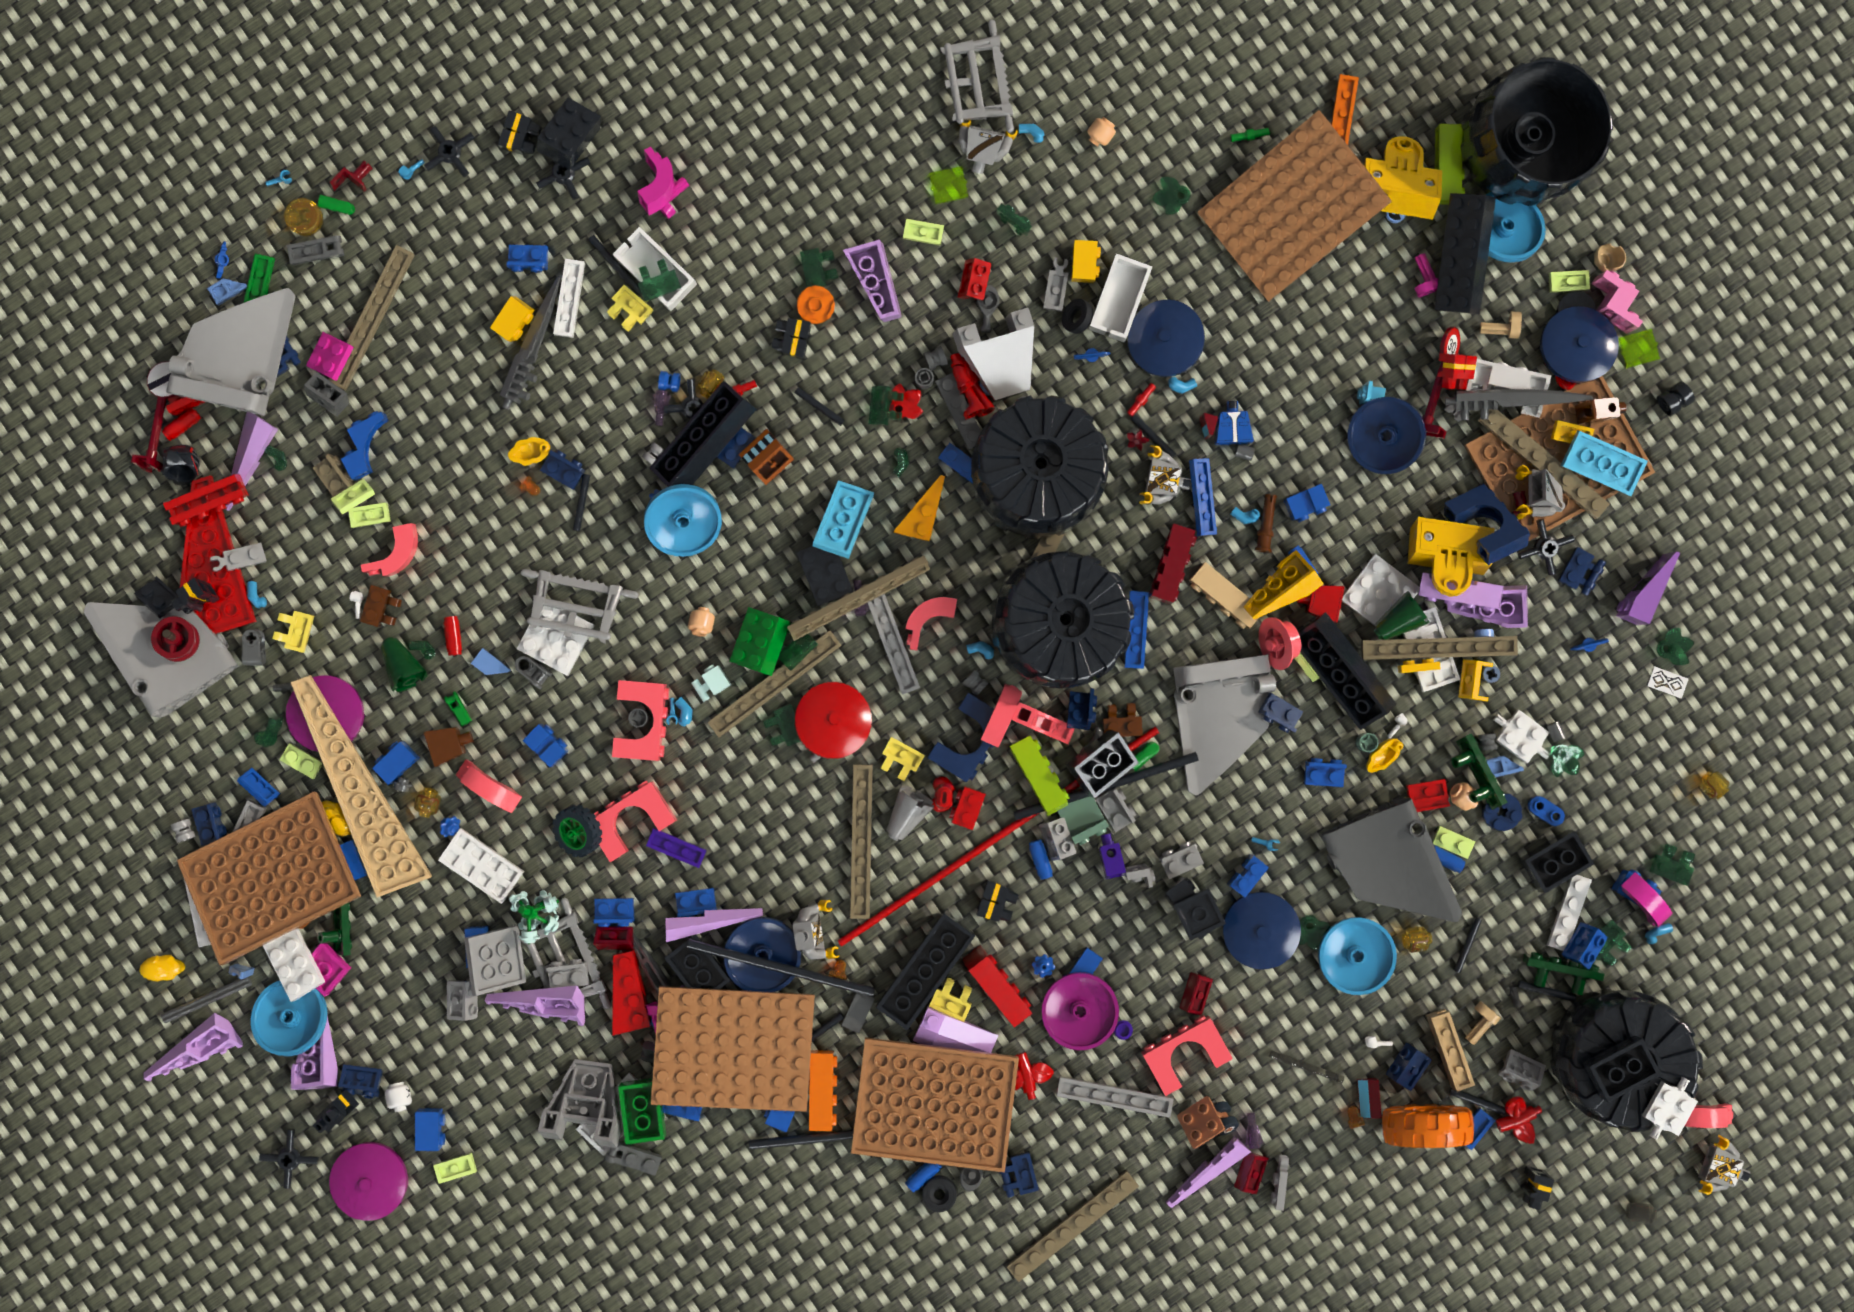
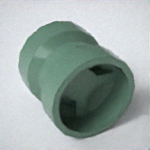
(1370, 742)

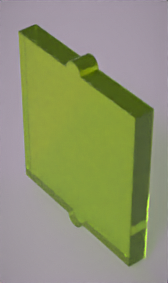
(948, 185)
(1639, 348)

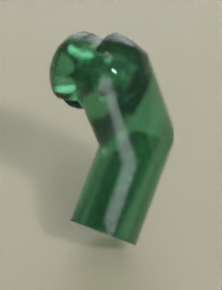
(279, 457)
(903, 461)
(424, 646)

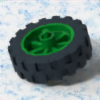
(583, 825)

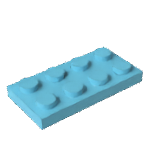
(1604, 463)
(843, 519)

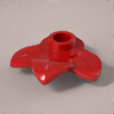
(909, 403)

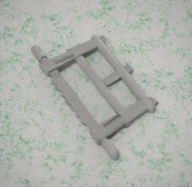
(980, 112)
(540, 600)
(571, 921)

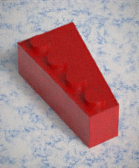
(997, 986)
(628, 994)

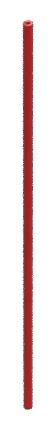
(967, 857)

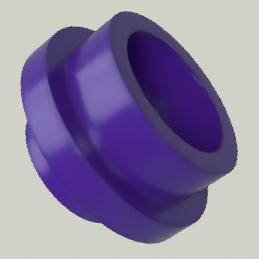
(1123, 1030)

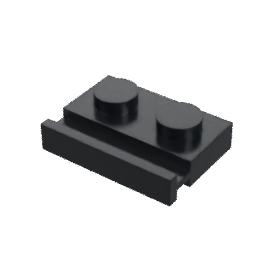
(156, 597)

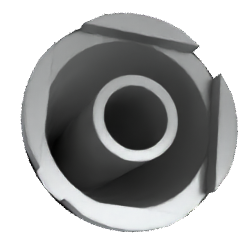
(908, 812)

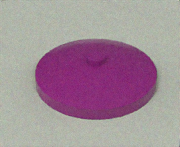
(343, 701)
(1080, 1011)
(368, 1181)

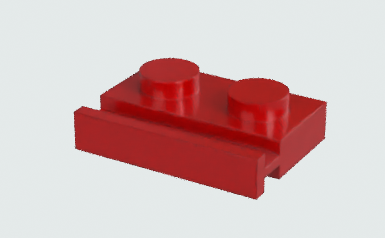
(1429, 795)

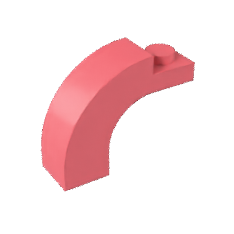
(404, 550)
(931, 608)
(1002, 715)
(1042, 723)
(488, 787)
(1711, 1116)

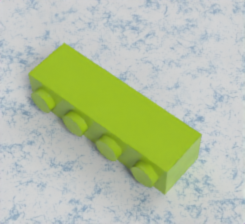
(1449, 159)
(1039, 775)

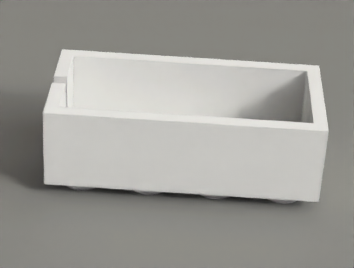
(647, 253)
(1120, 297)

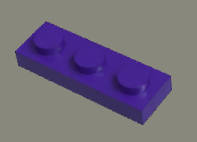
(676, 848)

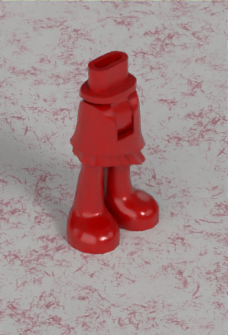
(968, 383)
(943, 794)

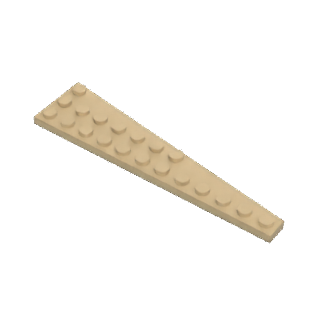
(378, 834)

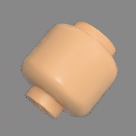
(1101, 131)
(701, 622)
(1460, 796)

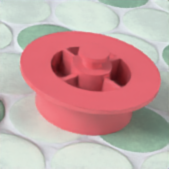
(1279, 641)

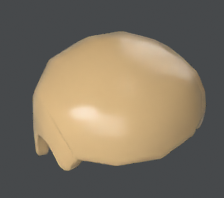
(1609, 257)

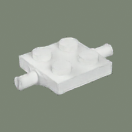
(1522, 736)
(1669, 1108)

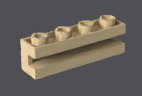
(1223, 593)
(1450, 1050)

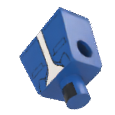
(1233, 426)

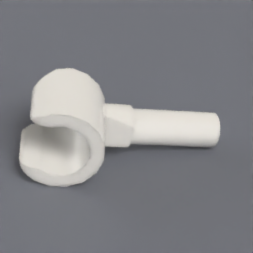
(358, 598)
(1401, 721)
(1373, 1043)

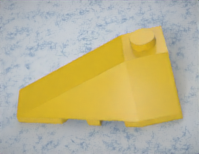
(1288, 584)

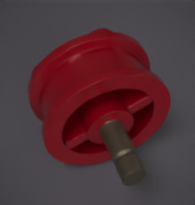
(175, 639)

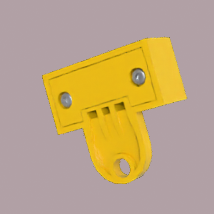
(1408, 184)
(1449, 551)

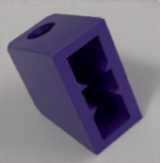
(1113, 866)

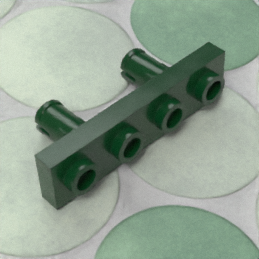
(1485, 778)
(341, 932)
(1554, 963)

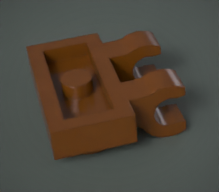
(376, 605)
(1125, 726)

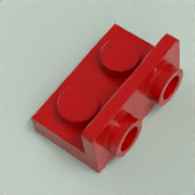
(974, 279)
(181, 404)
(967, 808)

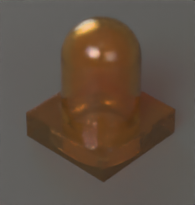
(530, 486)
(839, 970)
(1355, 1119)

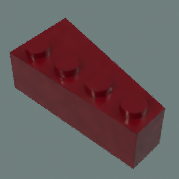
(1172, 564)

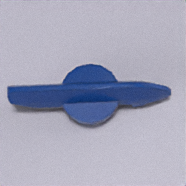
(221, 260)
(1091, 355)
(1589, 644)

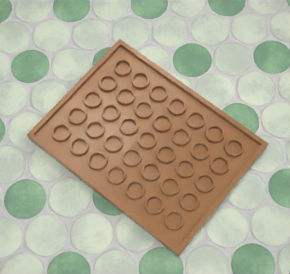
(1294, 206)
(1499, 463)
(268, 878)
(732, 1049)
(934, 1104)

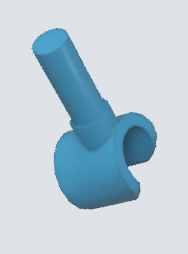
(406, 172)
(280, 179)
(672, 711)
(1268, 844)

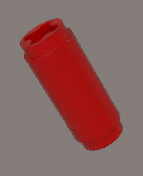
(181, 424)
(452, 635)

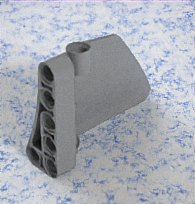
(234, 354)
(169, 684)
(1220, 713)

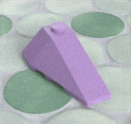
(1512, 611)
(946, 1031)
(316, 1066)

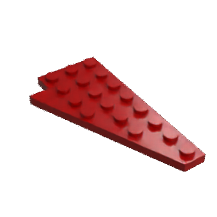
(202, 541)

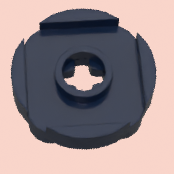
(1512, 815)

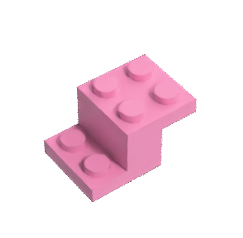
(1617, 301)

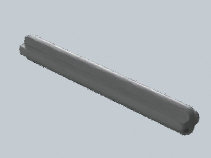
(206, 999)

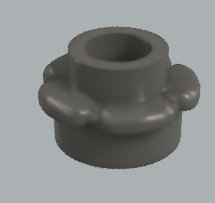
(402, 784)

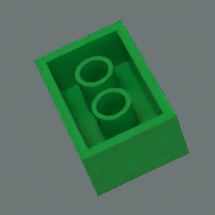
(760, 641)
(640, 1119)

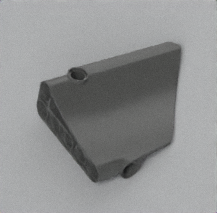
(1390, 862)

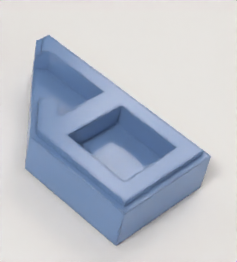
(225, 290)
(489, 664)
(1503, 766)
(241, 971)

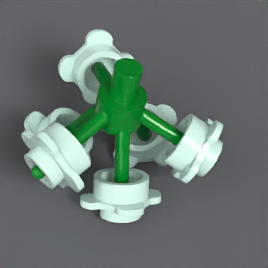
(530, 914)

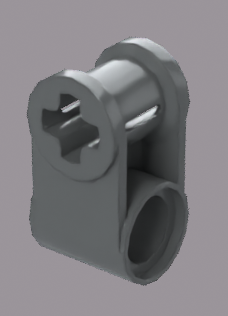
(253, 650)
(533, 672)

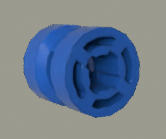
(669, 381)

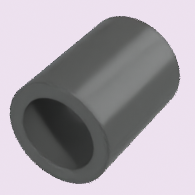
(1244, 452)
(1556, 731)

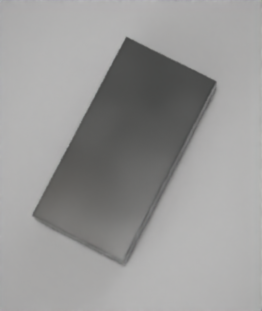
(858, 1012)

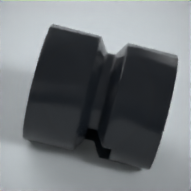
(1678, 396)

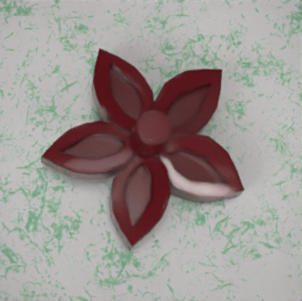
(1136, 440)

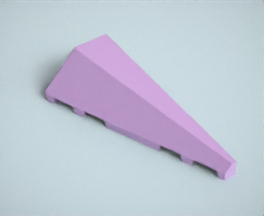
(252, 444)
(686, 926)
(546, 1003)
(209, 1038)
(1228, 1156)

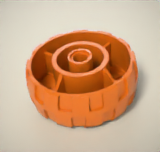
(1428, 1126)

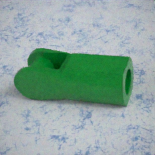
(336, 205)
(459, 712)
(1145, 754)

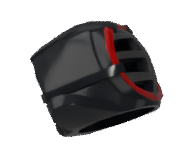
(180, 464)

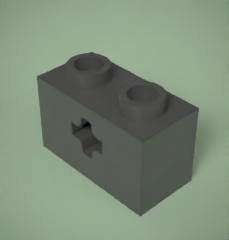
(326, 394)

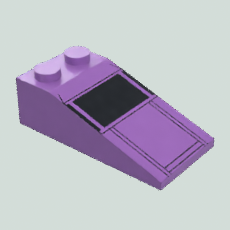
(1644, 598)

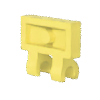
(632, 304)
(298, 632)
(902, 754)
(951, 1004)

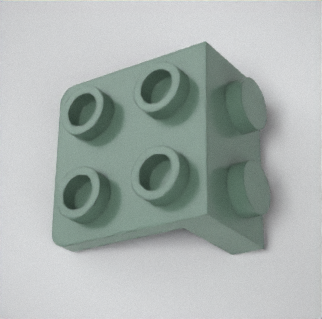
(1083, 819)

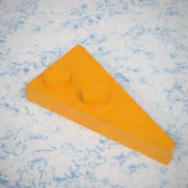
(921, 518)

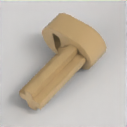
(1511, 329)
(1489, 1018)

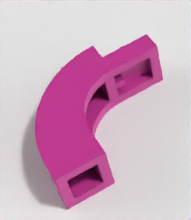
(661, 189)
(1647, 899)

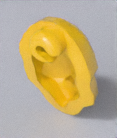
(529, 451)
(1384, 755)
(336, 818)
(161, 968)

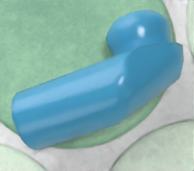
(1034, 130)
(1180, 386)
(1245, 517)
(253, 596)
(982, 647)
(686, 712)
(1657, 931)

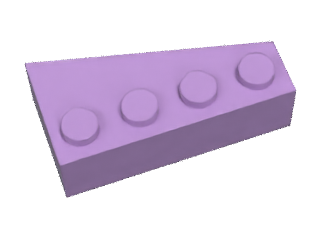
(873, 271)
(1478, 594)

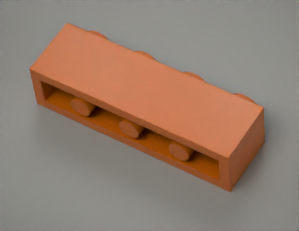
(821, 1090)

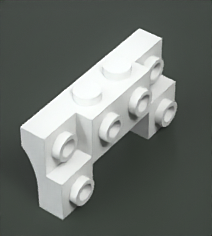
(1502, 376)

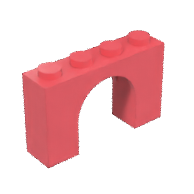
(654, 697)
(647, 798)
(1159, 1055)

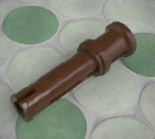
(1265, 532)

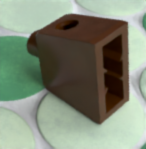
(1599, 410)
(446, 744)

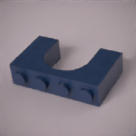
(1484, 503)
(965, 764)

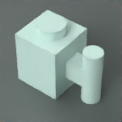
(715, 681)

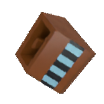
(766, 456)

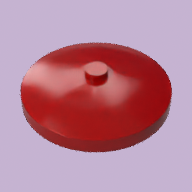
(833, 720)

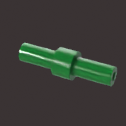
(1250, 134)

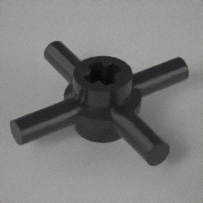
(443, 155)
(564, 180)
(691, 399)
(1546, 547)
(293, 1154)

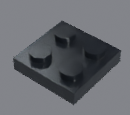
(1199, 914)

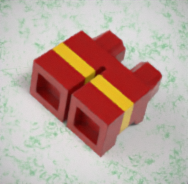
(1457, 370)

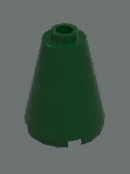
(1401, 618)
(401, 665)

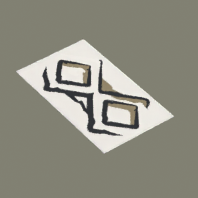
(1668, 682)

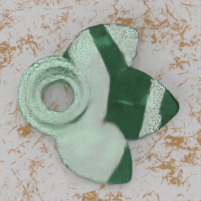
(1168, 195)
(1676, 647)
(269, 736)
(1568, 761)
(1314, 934)

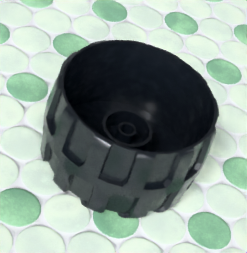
(1560, 111)
(1035, 499)
(1030, 628)
(1606, 1021)

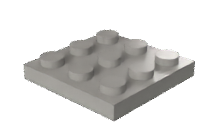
(495, 960)

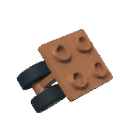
(1205, 1121)

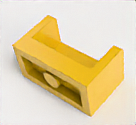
(1471, 679)

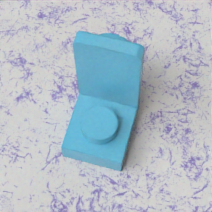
(1369, 392)

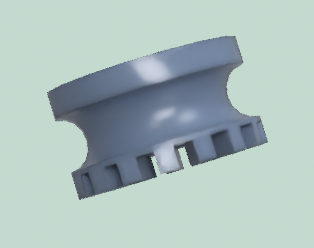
(1493, 679)

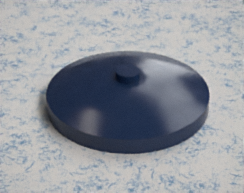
(1166, 338)
(1579, 344)
(1386, 435)
(1261, 930)
(765, 939)

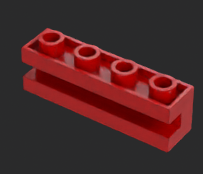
(206, 499)

